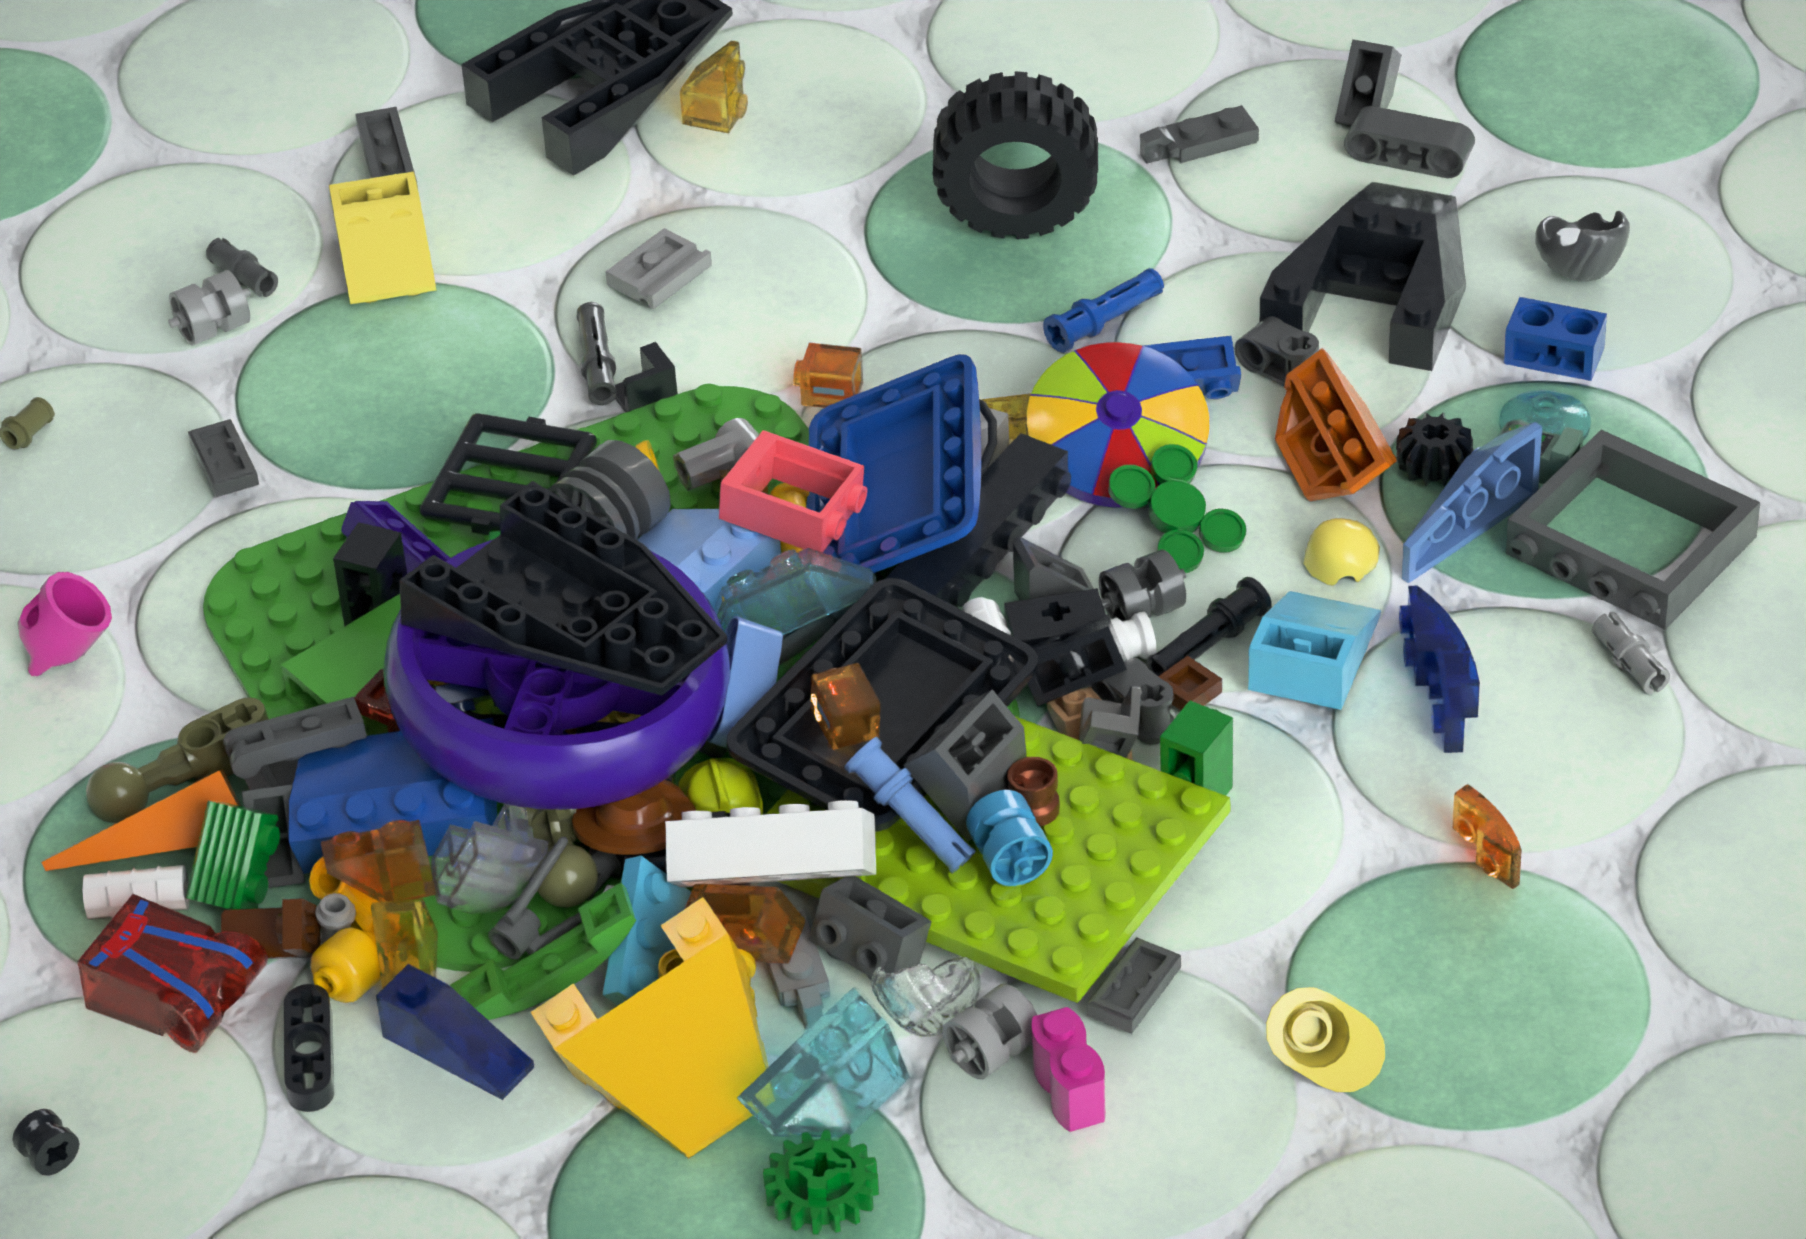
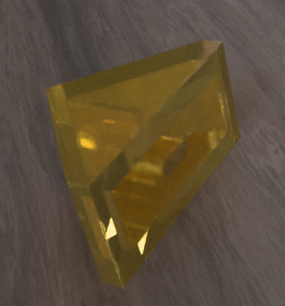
(404, 937)

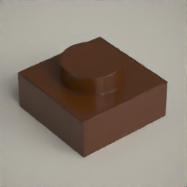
(1192, 682)

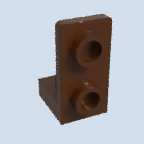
(282, 931)

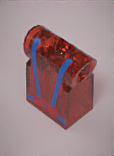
(167, 972)

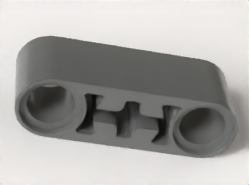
(1409, 142)

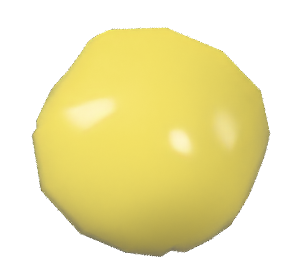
(1340, 550)

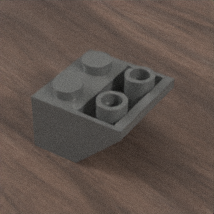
(969, 757)

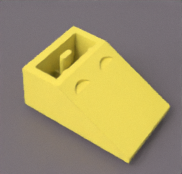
(382, 238)

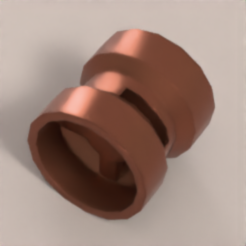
(1037, 782)

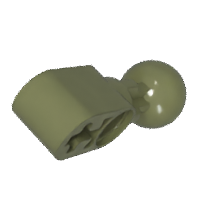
(123, 790)
(575, 872)

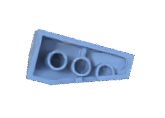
(1479, 495)

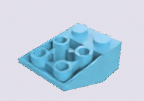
(1310, 649)

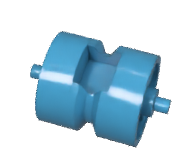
(1009, 838)

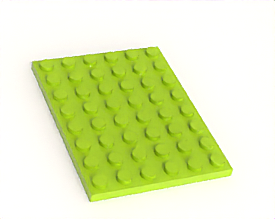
(1115, 855)

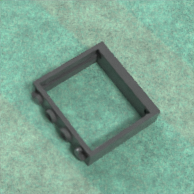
(1658, 481)

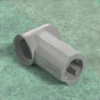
(702, 462)

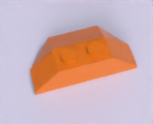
(1328, 431)

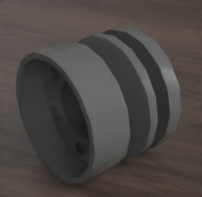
(618, 488)

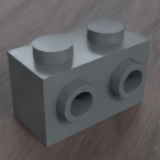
(868, 927)

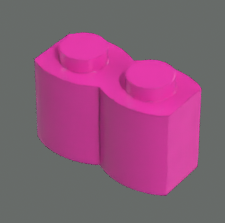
(1068, 1069)

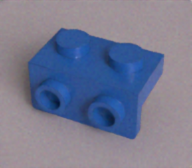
(1208, 362)

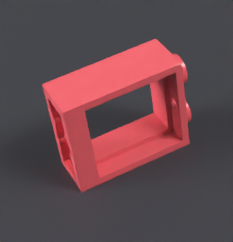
(801, 467)

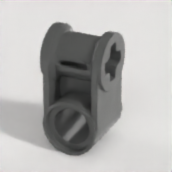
(1274, 348)
(1155, 697)

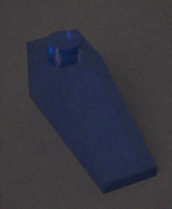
(449, 1032)

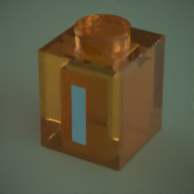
(828, 374)
(845, 706)

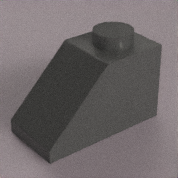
(1367, 79)

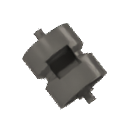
(1148, 587)

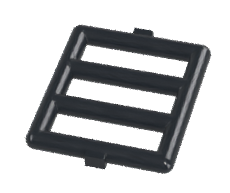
(467, 450)

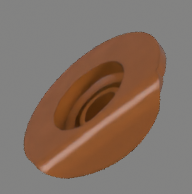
(633, 823)

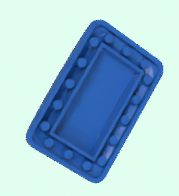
(918, 460)

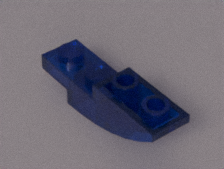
(1441, 663)

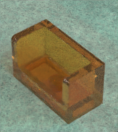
(755, 918)

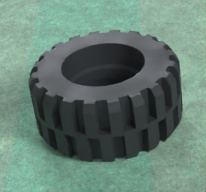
(1015, 111)

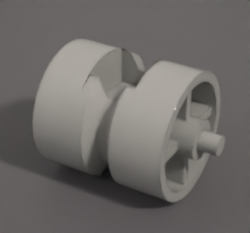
(213, 306)
(990, 1032)

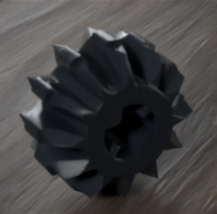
(1433, 448)

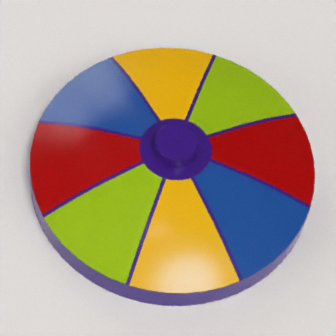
(1114, 410)

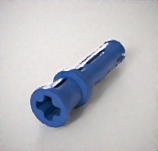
(1089, 316)

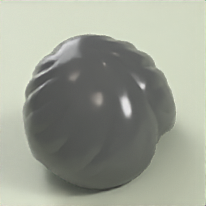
(1582, 248)

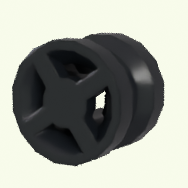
(45, 1141)

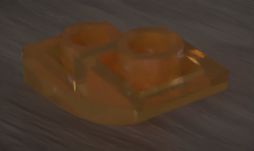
(1483, 824)

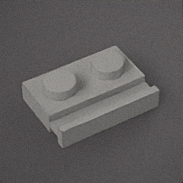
(658, 268)

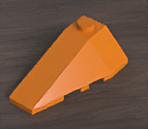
(159, 828)

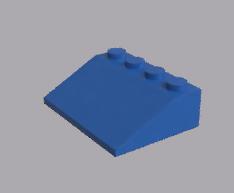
(373, 785)

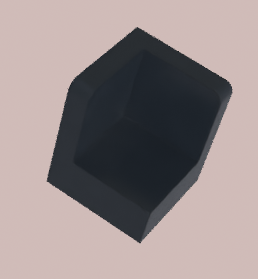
(652, 384)

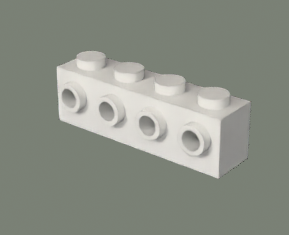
(771, 846)

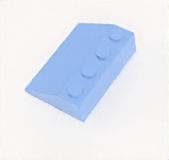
(709, 547)

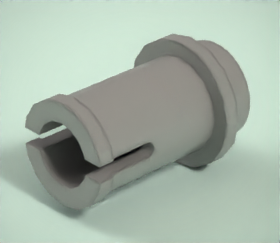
(334, 914)

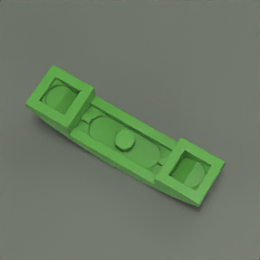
(554, 966)

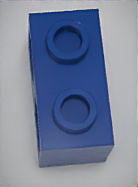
(1555, 338)

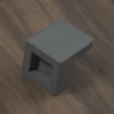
(1111, 724)

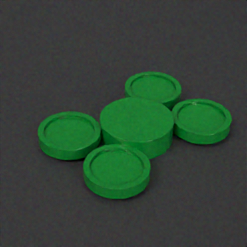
(1177, 506)

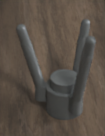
(519, 926)

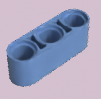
(754, 665)

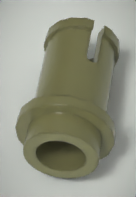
(19, 429)

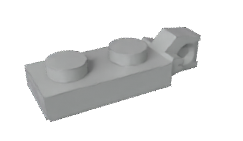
(802, 980)

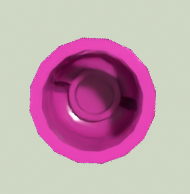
(62, 621)

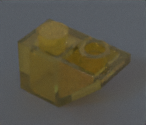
(714, 91)

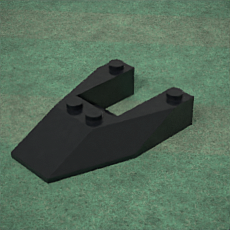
(619, 46)
(1383, 249)

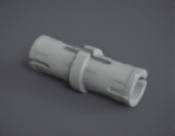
(1631, 652)

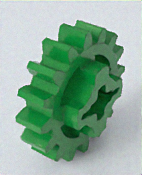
(821, 1182)

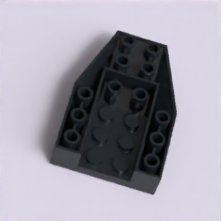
(566, 597)

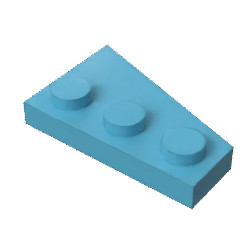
(653, 903)

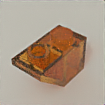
(382, 862)

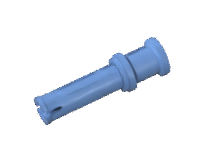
(894, 788)

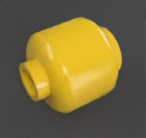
(347, 964)

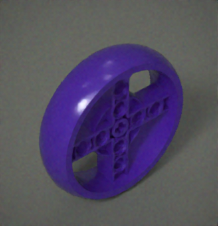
(530, 758)

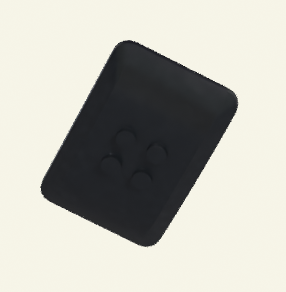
(922, 667)

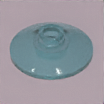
(1549, 409)

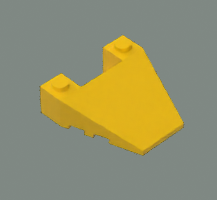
(675, 1047)

